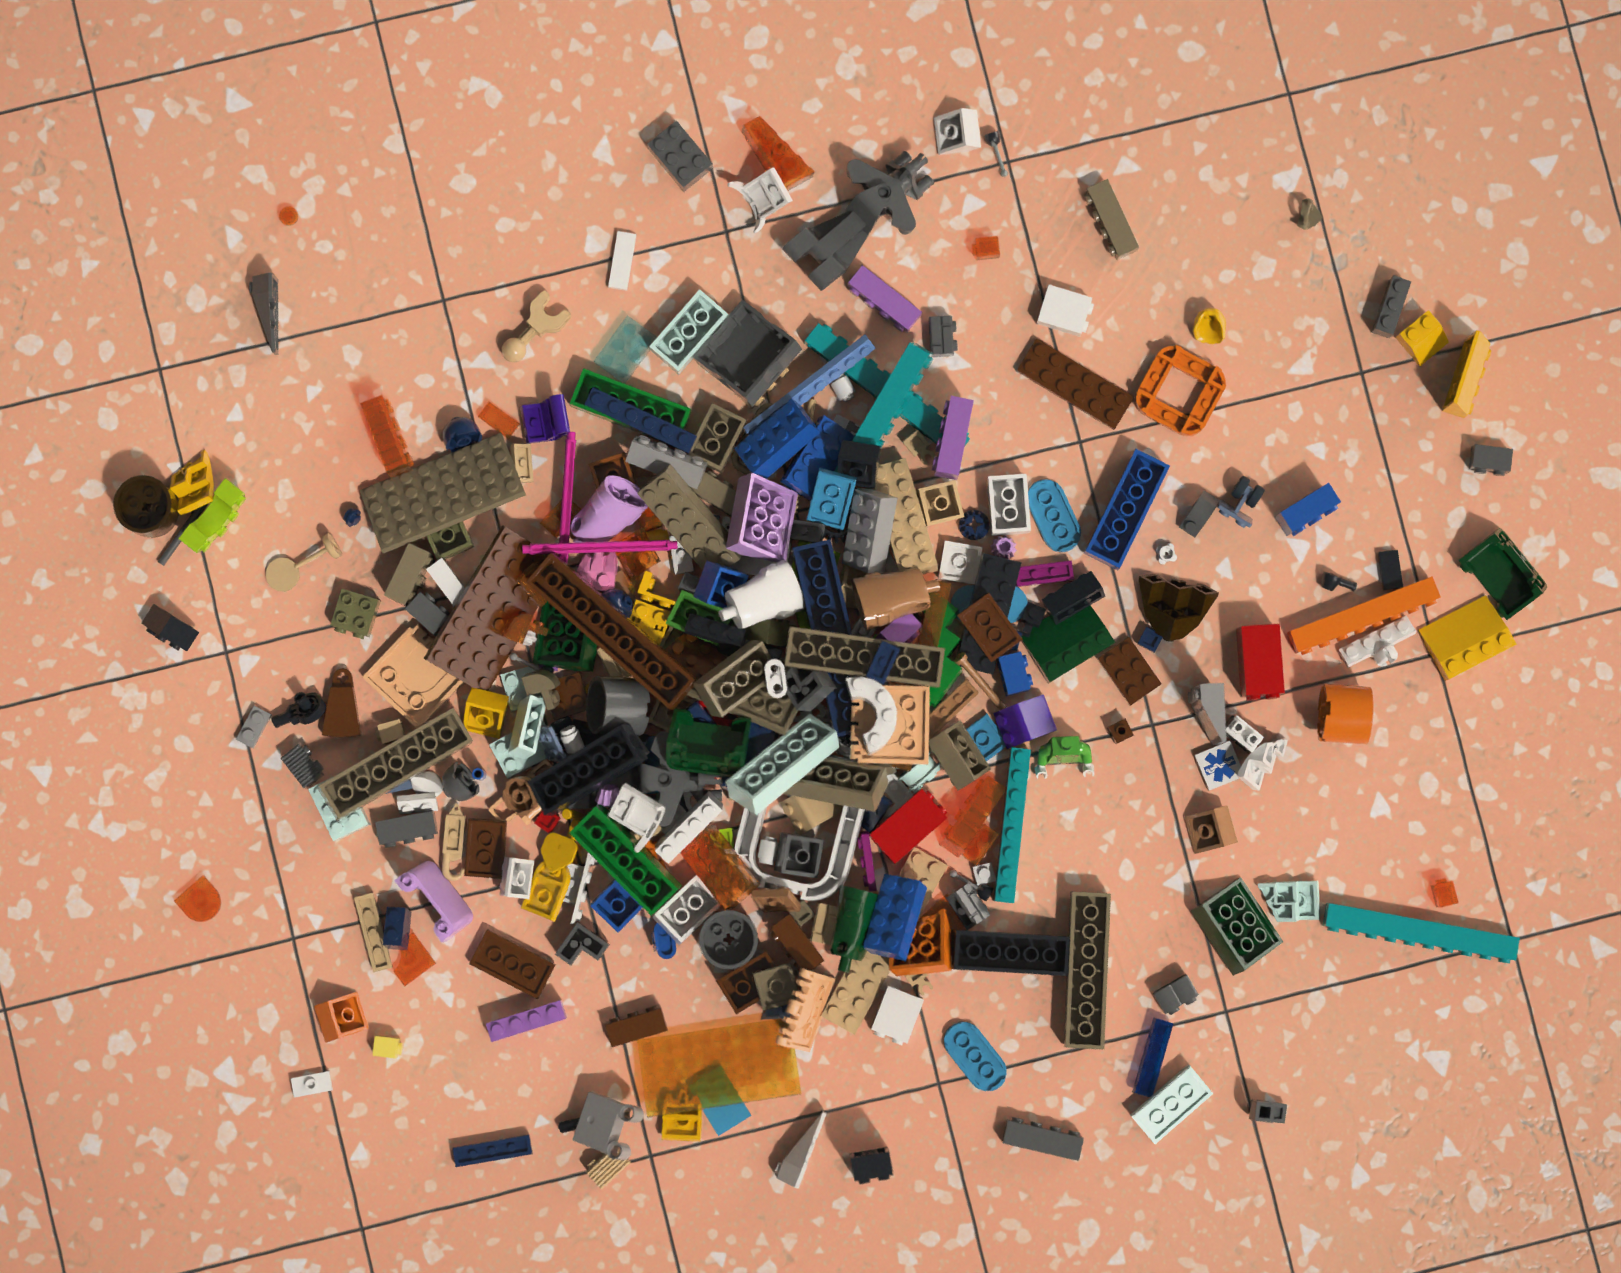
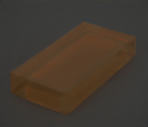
(498, 420)

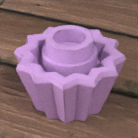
(1003, 547)
(607, 795)

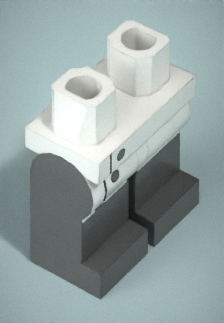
(1244, 734)

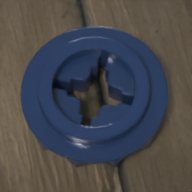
(981, 530)

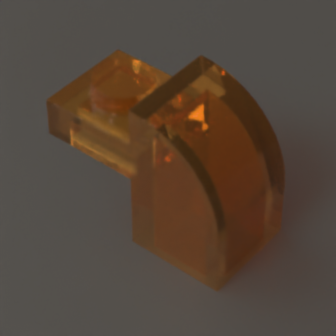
(520, 624)

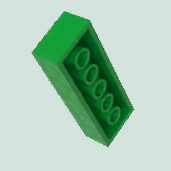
(652, 404)
(614, 850)

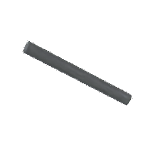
(175, 543)

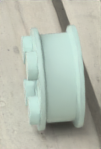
(920, 774)

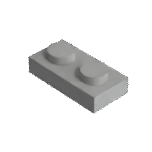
(253, 727)

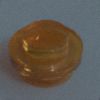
(288, 216)

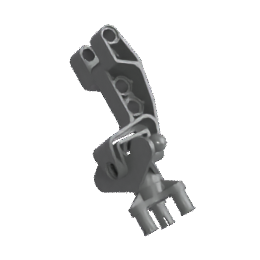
(840, 238)
(667, 781)

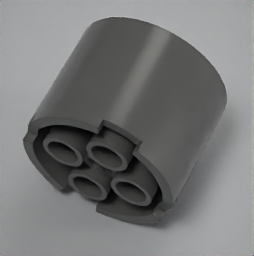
(616, 702)
(718, 951)

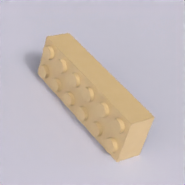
(909, 534)

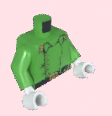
(1064, 751)

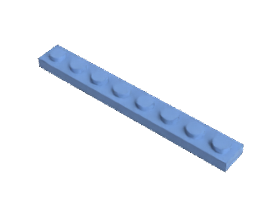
(819, 379)

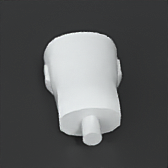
(764, 597)

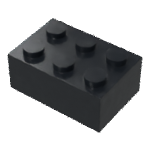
(871, 1164)

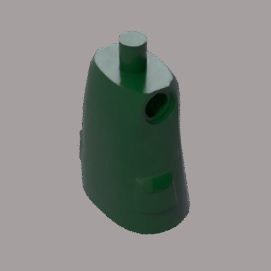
(852, 925)

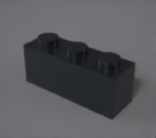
(1073, 597)

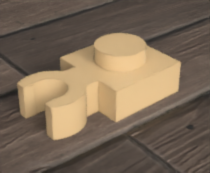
(917, 445)
(919, 979)

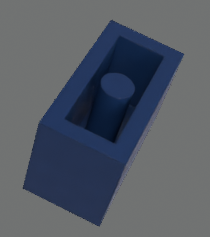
(397, 928)

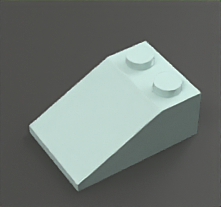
(512, 764)

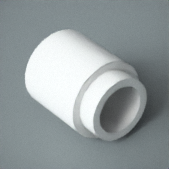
(843, 388)
(571, 739)
(768, 850)

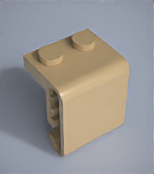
(808, 813)

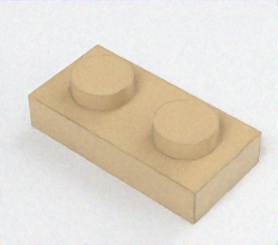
(522, 460)

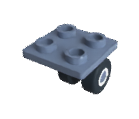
(1240, 489)
(552, 742)

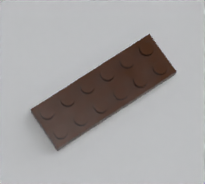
(1075, 384)

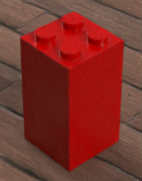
(1260, 661)
(908, 826)

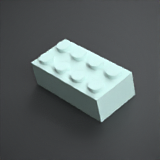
(688, 331)

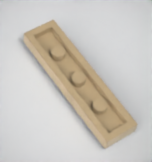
(373, 932)

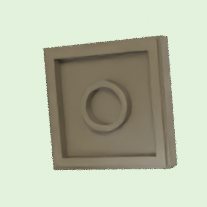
(775, 986)

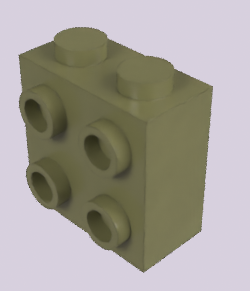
(355, 614)

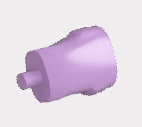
(608, 511)

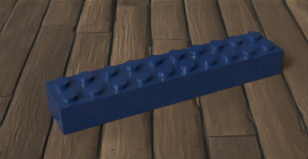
(826, 613)

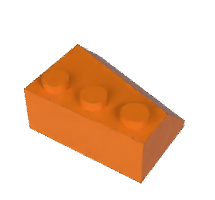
(929, 948)

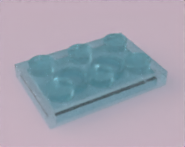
(625, 350)

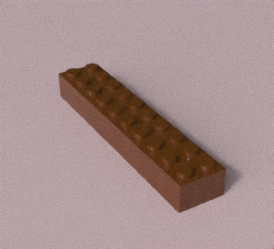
(612, 631)

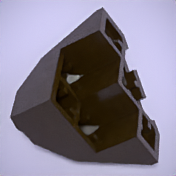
(1174, 606)

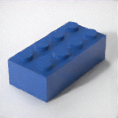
(777, 439)
(818, 453)
(895, 917)

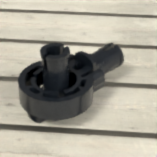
(302, 710)

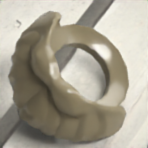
(1309, 215)

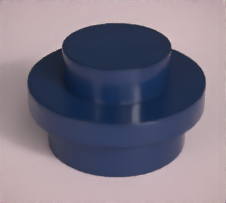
(352, 517)

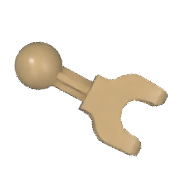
(538, 324)

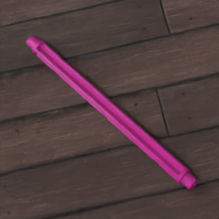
(567, 492)
(593, 547)

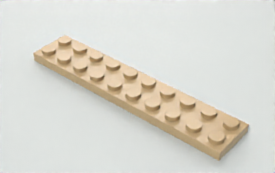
(862, 983)

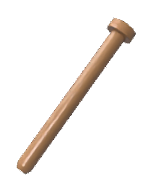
(961, 659)

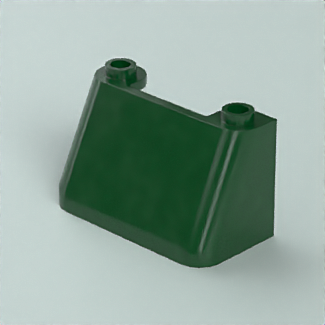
(1504, 573)
(707, 746)

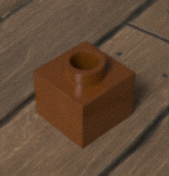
(1113, 730)

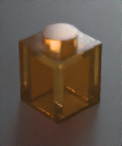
(986, 248)
(649, 520)
(1444, 893)

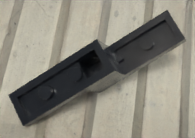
(728, 636)

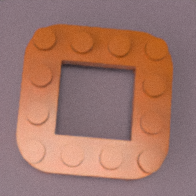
(1193, 366)

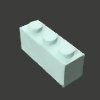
(527, 727)

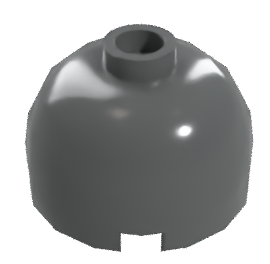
(459, 783)

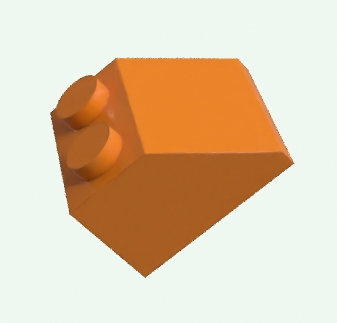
(341, 1017)

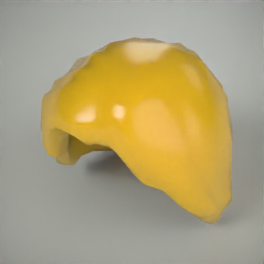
(1209, 326)

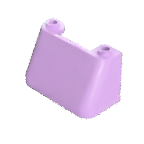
(442, 895)

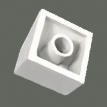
(957, 131)
(516, 878)

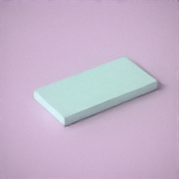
(1171, 1104)

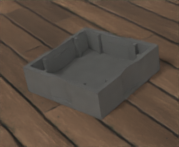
(747, 353)

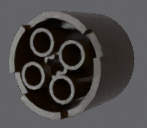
(131, 506)

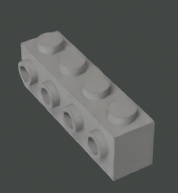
(657, 456)

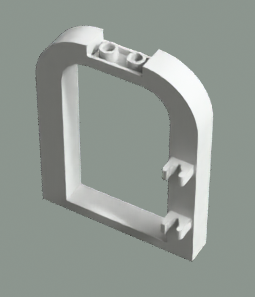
(840, 860)

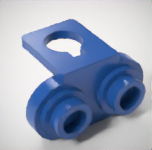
(663, 942)

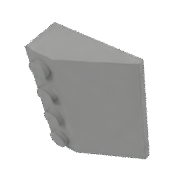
(1209, 708)

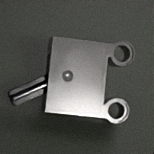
(602, 1124)

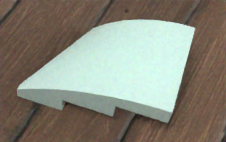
(1292, 900)

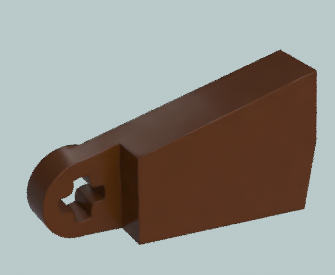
(342, 709)

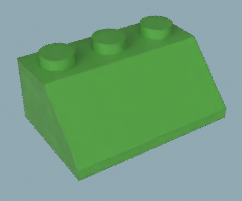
(688, 604)

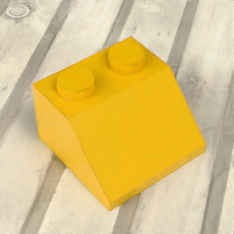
(1423, 338)
(485, 712)

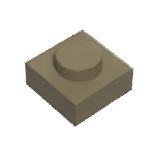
(803, 915)

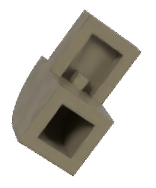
(543, 682)

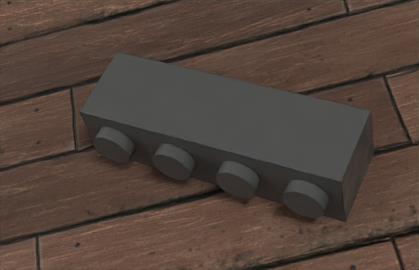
(1043, 1140)

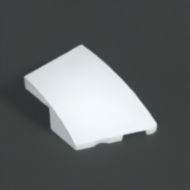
(1261, 762)

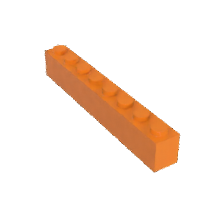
(1363, 615)

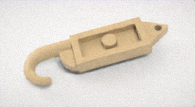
(453, 841)

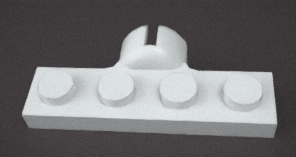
(1378, 643)

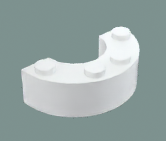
(883, 706)

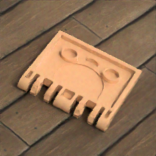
(806, 1010)

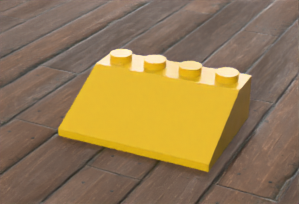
(1467, 374)
(1466, 637)

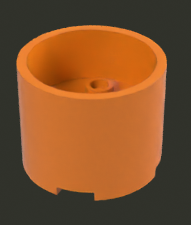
(1345, 714)

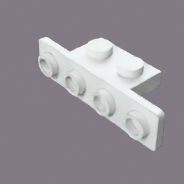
(575, 893)

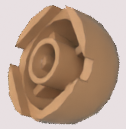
(519, 795)

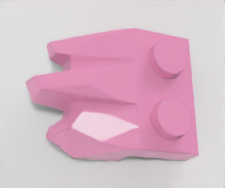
(599, 570)

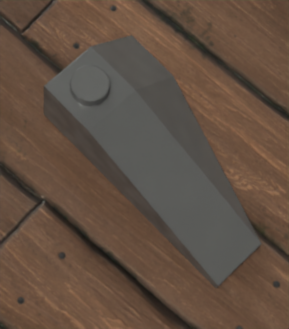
(265, 294)

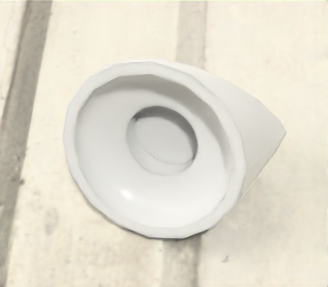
(427, 783)

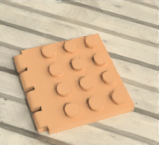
(409, 680)
(911, 734)

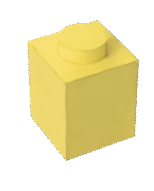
(387, 1047)

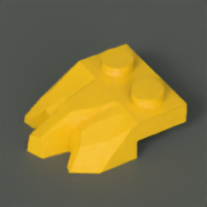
(682, 1126)

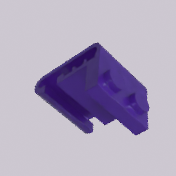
(545, 420)
(1025, 721)

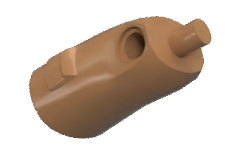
(891, 596)

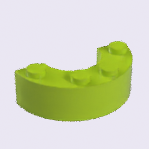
(215, 518)

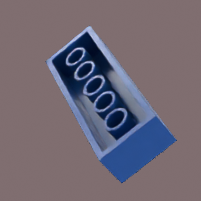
(1126, 509)

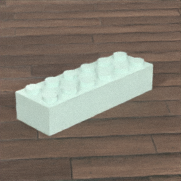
(782, 764)

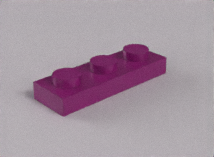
(1045, 573)
(867, 861)

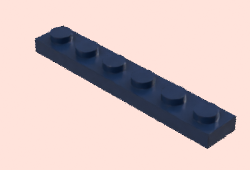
(640, 420)

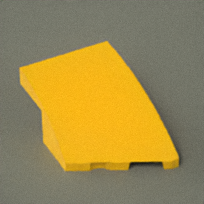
(193, 484)

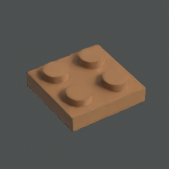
(776, 900)

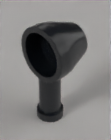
(1331, 581)

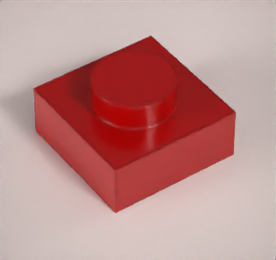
(547, 823)

